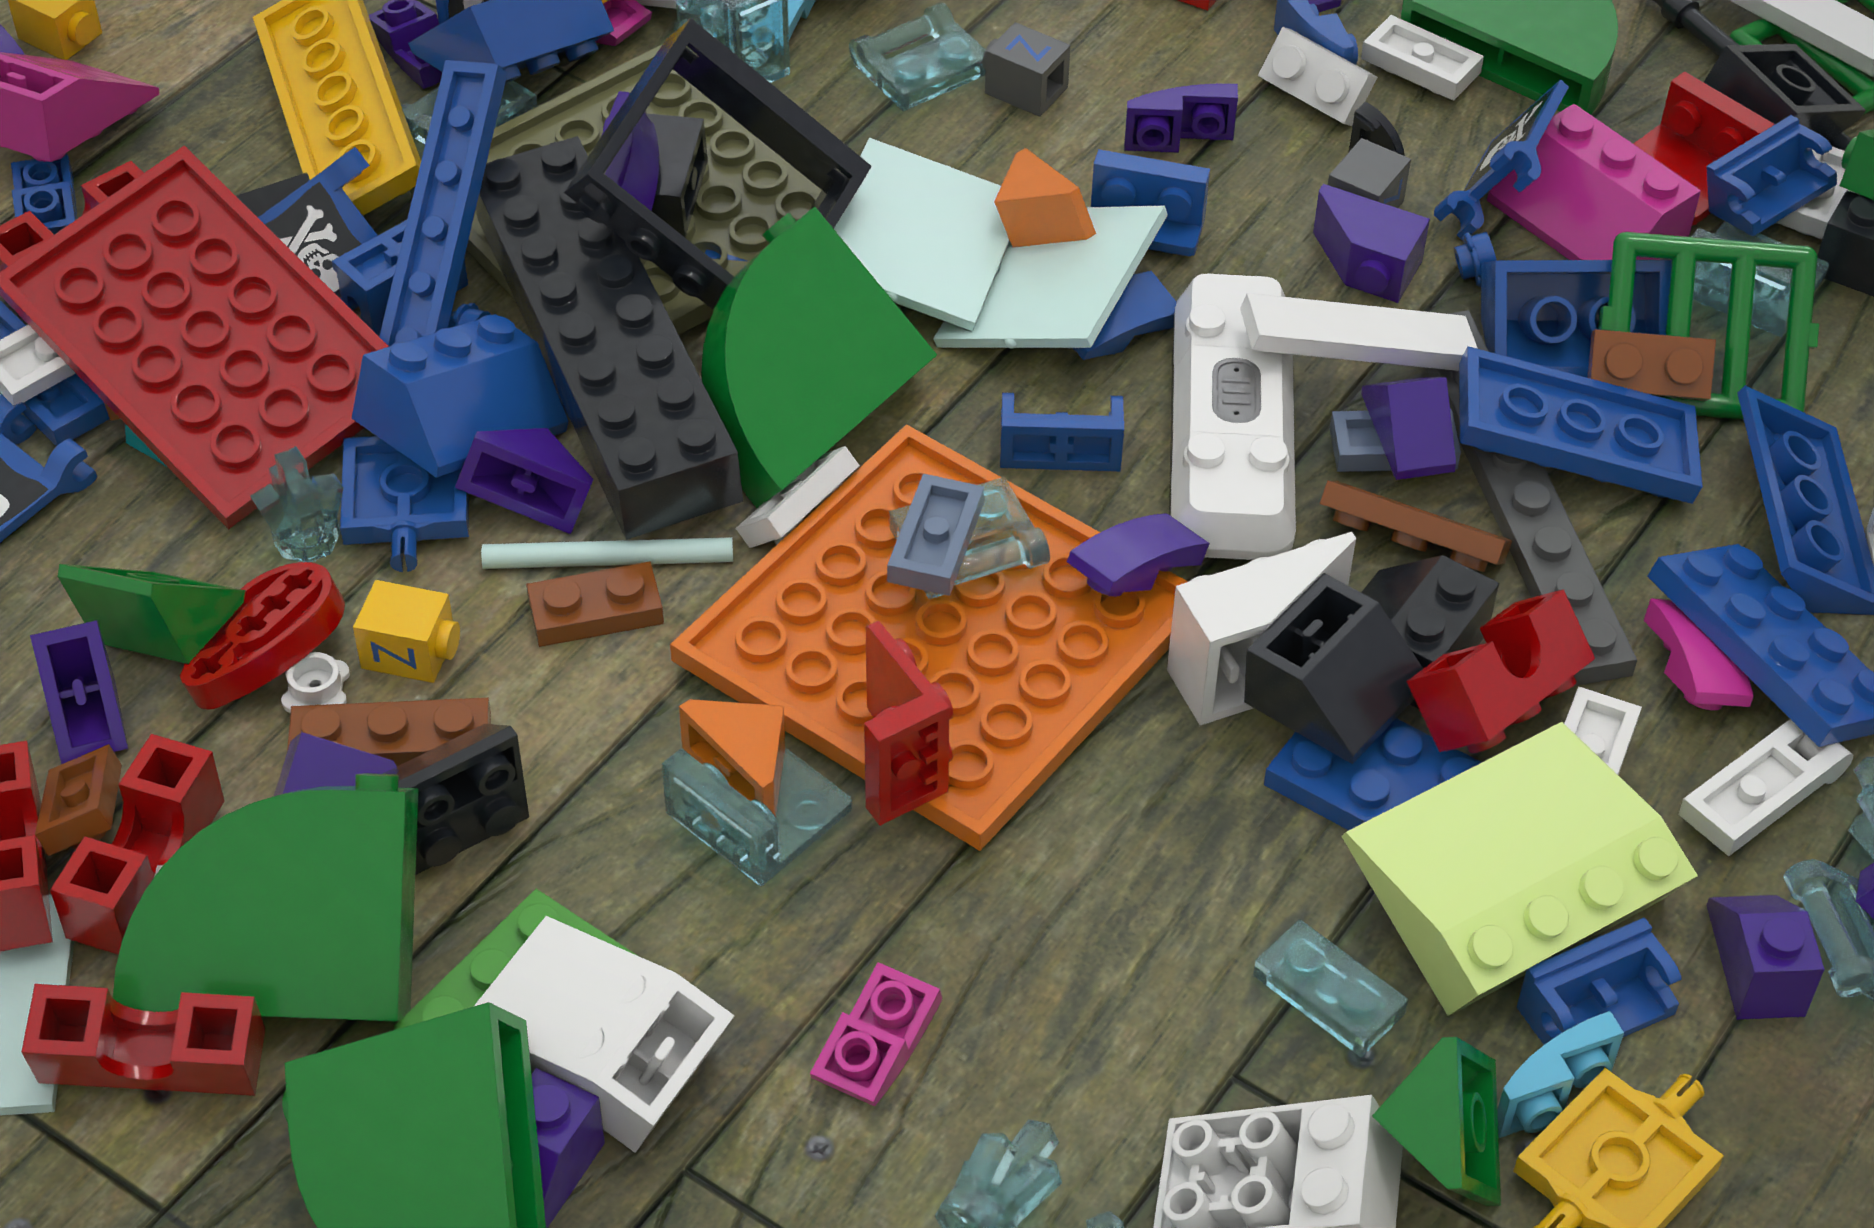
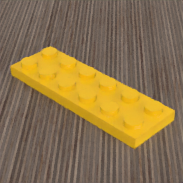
(339, 95)

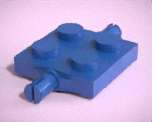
(397, 501)

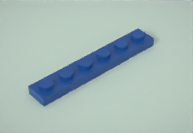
(444, 201)

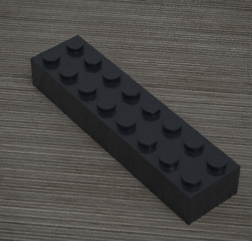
(607, 346)

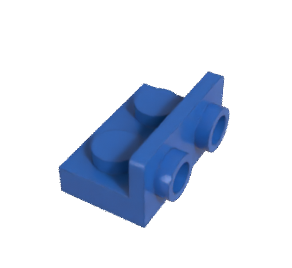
(1144, 181)

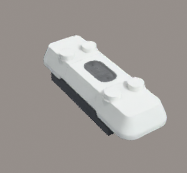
(1230, 424)

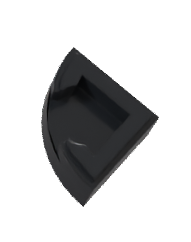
(1376, 128)

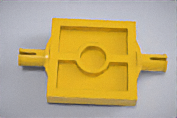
(1620, 1157)

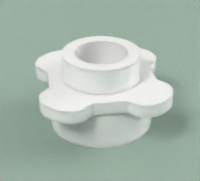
(315, 681)

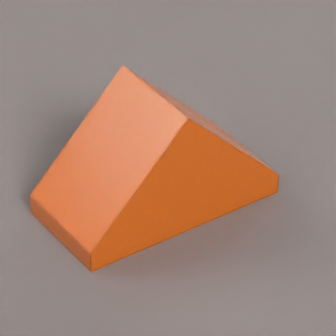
(1041, 204)
(740, 741)

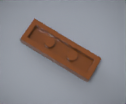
(1415, 526)
(391, 728)

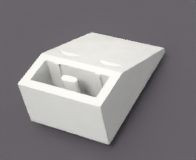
(1229, 610)
(608, 1023)
(1281, 1168)

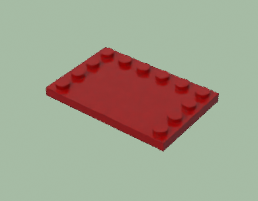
(197, 331)

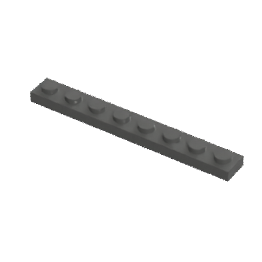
(1545, 542)

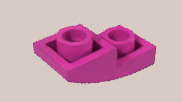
(1696, 662)
(878, 1035)

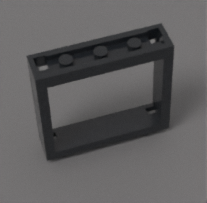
(755, 106)

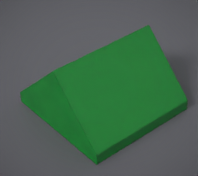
(150, 609)
(1450, 1119)

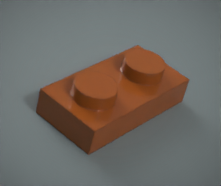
(1653, 363)
(595, 604)
(79, 800)

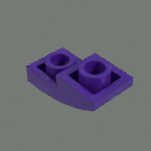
(397, 26)
(1190, 112)
(637, 161)
(1135, 551)

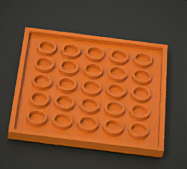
(1019, 652)

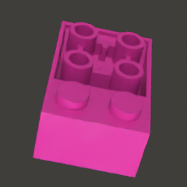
(61, 103)

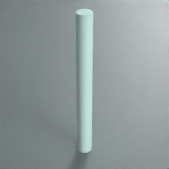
(607, 553)

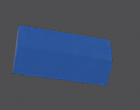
(1809, 506)

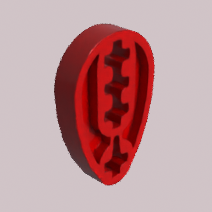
(275, 628)

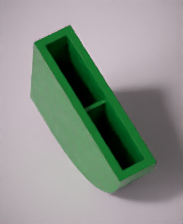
(1530, 42)
(802, 352)
(285, 905)
(419, 1127)

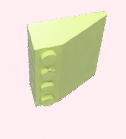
(1516, 863)

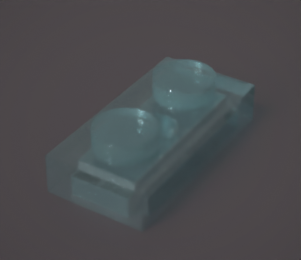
(1330, 987)

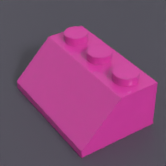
(1594, 190)

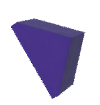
(1413, 425)
(527, 475)
(79, 690)
(322, 763)

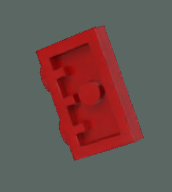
(1698, 130)
(908, 732)

